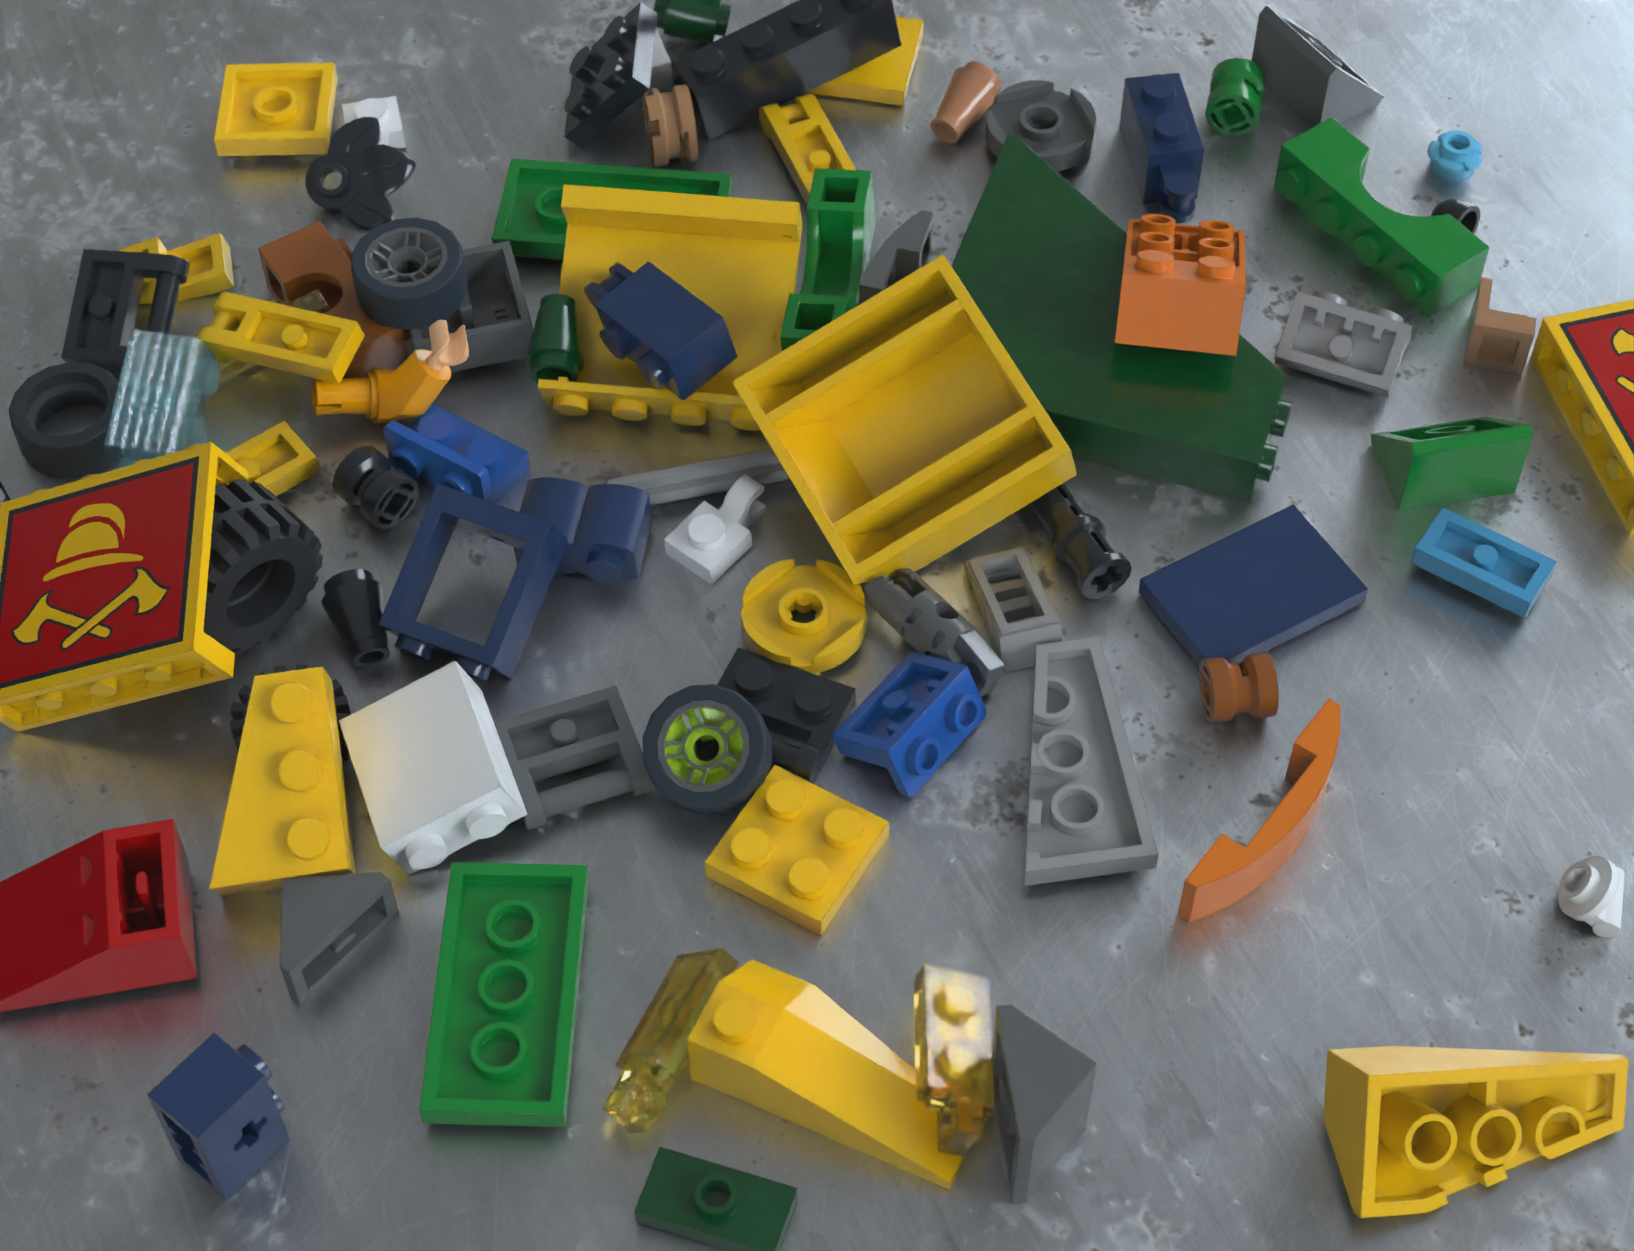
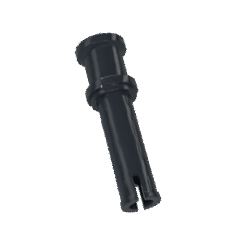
(1082, 543)

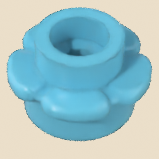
(1455, 156)

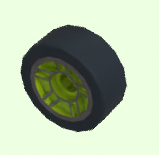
(707, 715)

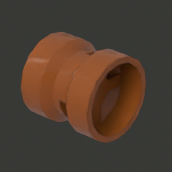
(1238, 687)

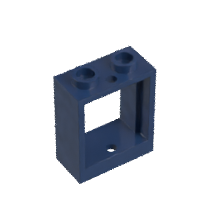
(542, 552)

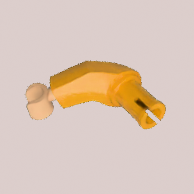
(398, 392)

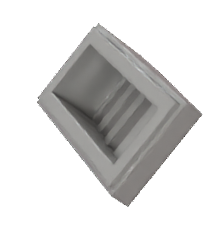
(1015, 611)

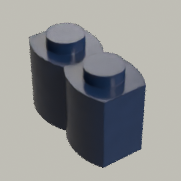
(602, 522)

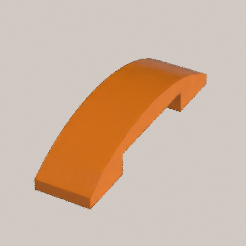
(1235, 871)

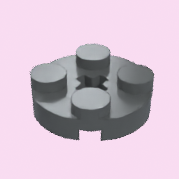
(1068, 119)

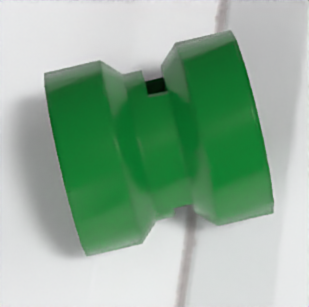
(1235, 96)

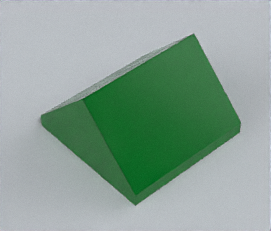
(1452, 460)

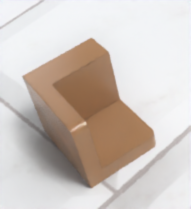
(1497, 337)

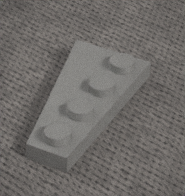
(1082, 778)

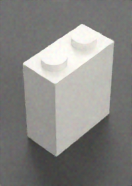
(432, 768)

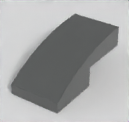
(899, 255)

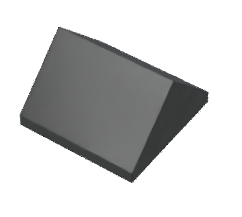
(1308, 73)
(1038, 1098)

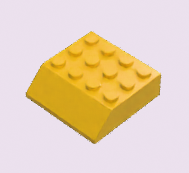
(906, 425)

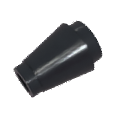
(355, 609)

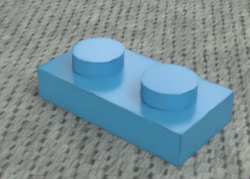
(1483, 562)

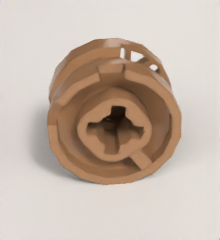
(670, 125)

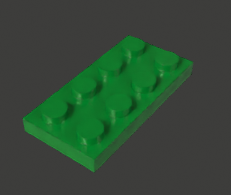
(533, 192)
(506, 995)

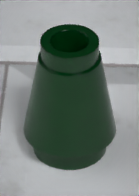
(555, 340)

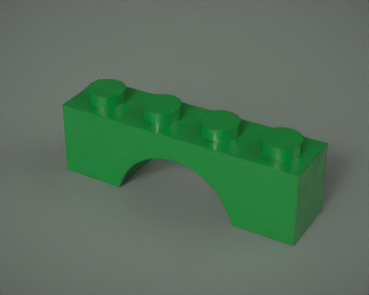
(837, 251)
(1421, 257)

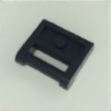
(109, 300)
(791, 705)

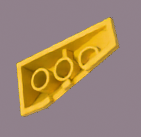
(816, 1066)
(1442, 1119)

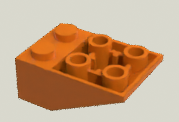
(1182, 285)

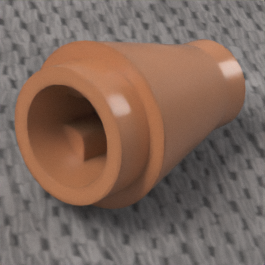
(965, 101)

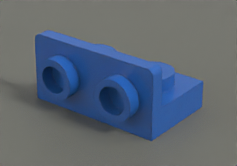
(455, 454)
(913, 720)

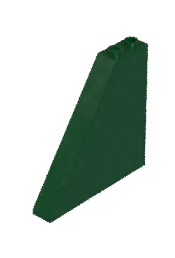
(1050, 287)

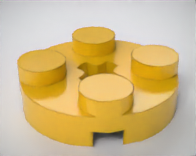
(810, 646)

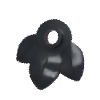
(367, 173)

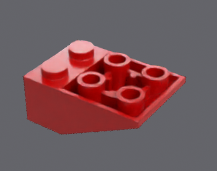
(98, 918)

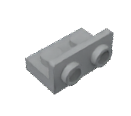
(1344, 342)

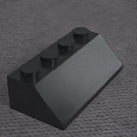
(783, 58)

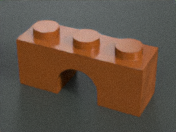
(314, 261)

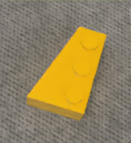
(286, 789)

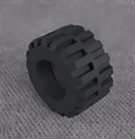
(258, 565)

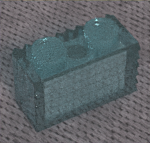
(161, 396)

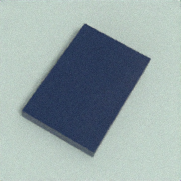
(1253, 589)

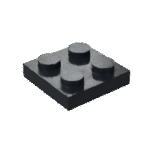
(610, 74)

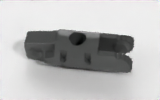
(933, 625)

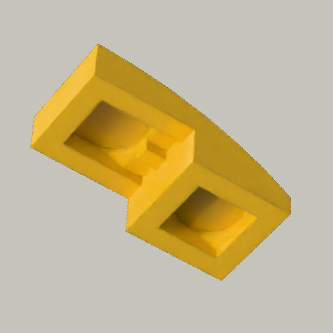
(208, 271)

